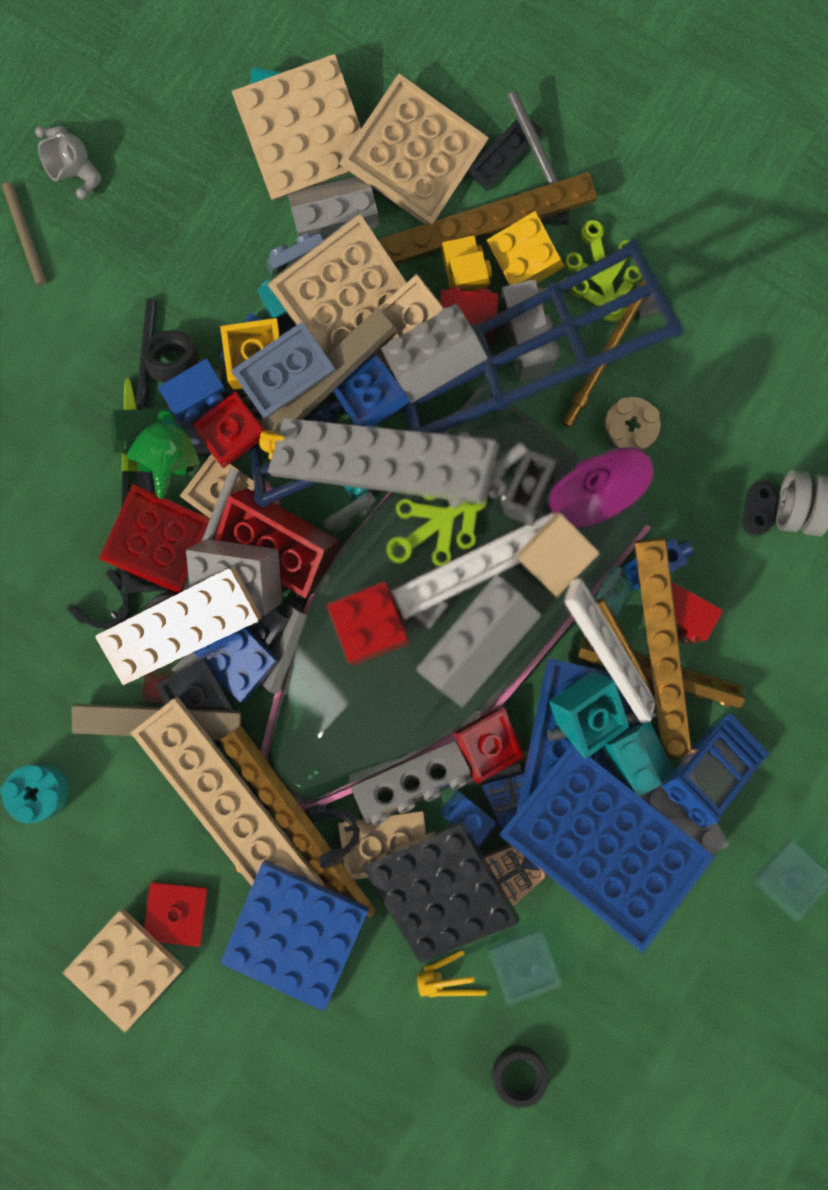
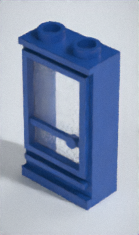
(715, 770)

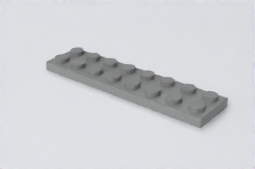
(385, 459)

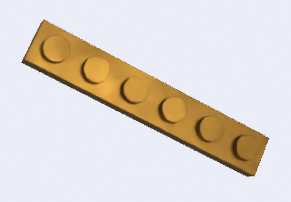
(696, 683)

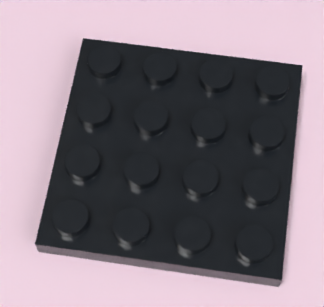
(441, 891)

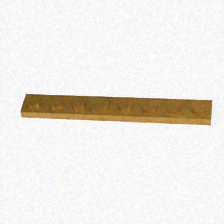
(490, 218)
(663, 646)
(290, 814)

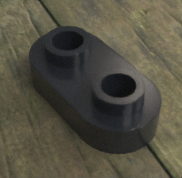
(759, 507)

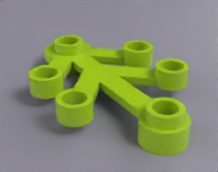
(604, 278)
(440, 519)

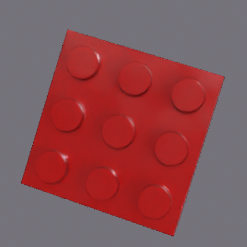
(153, 538)

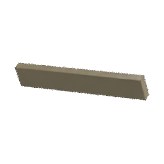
(345, 359)
(124, 719)

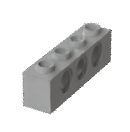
(419, 769)

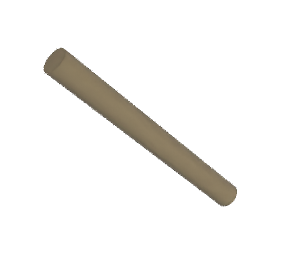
(24, 233)

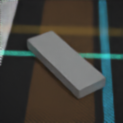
(285, 648)

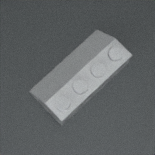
(478, 641)

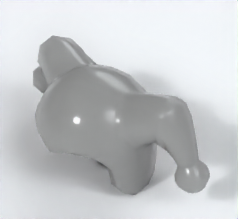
(66, 157)

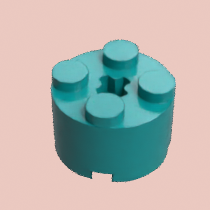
(19, 790)

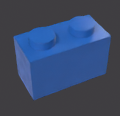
(193, 391)

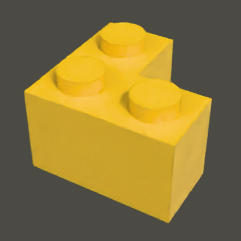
(466, 264)

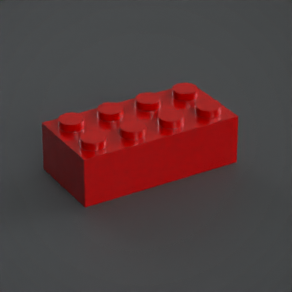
(302, 548)

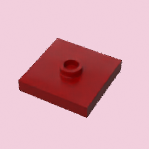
(229, 429)
(489, 744)
(176, 913)

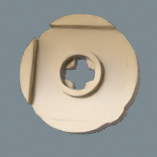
(632, 408)

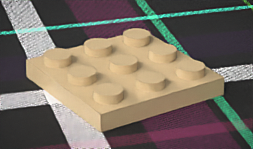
(123, 970)

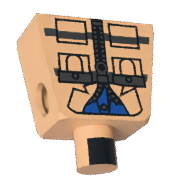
(514, 872)

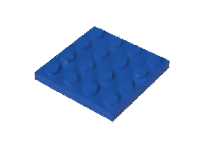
(294, 935)

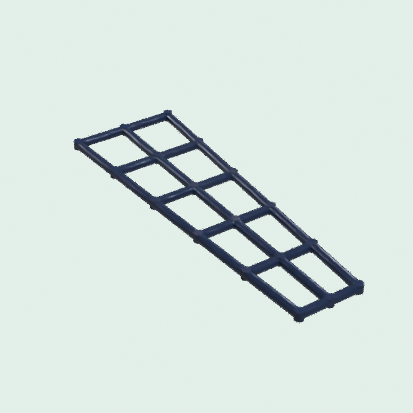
(500, 399)

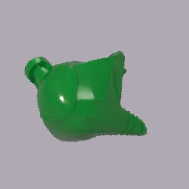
(163, 451)

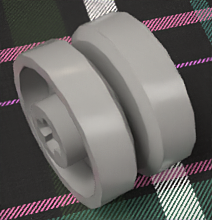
(803, 503)

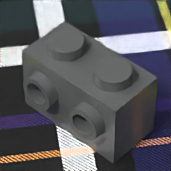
(529, 488)

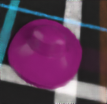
(602, 486)

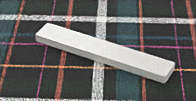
(464, 571)
(610, 650)

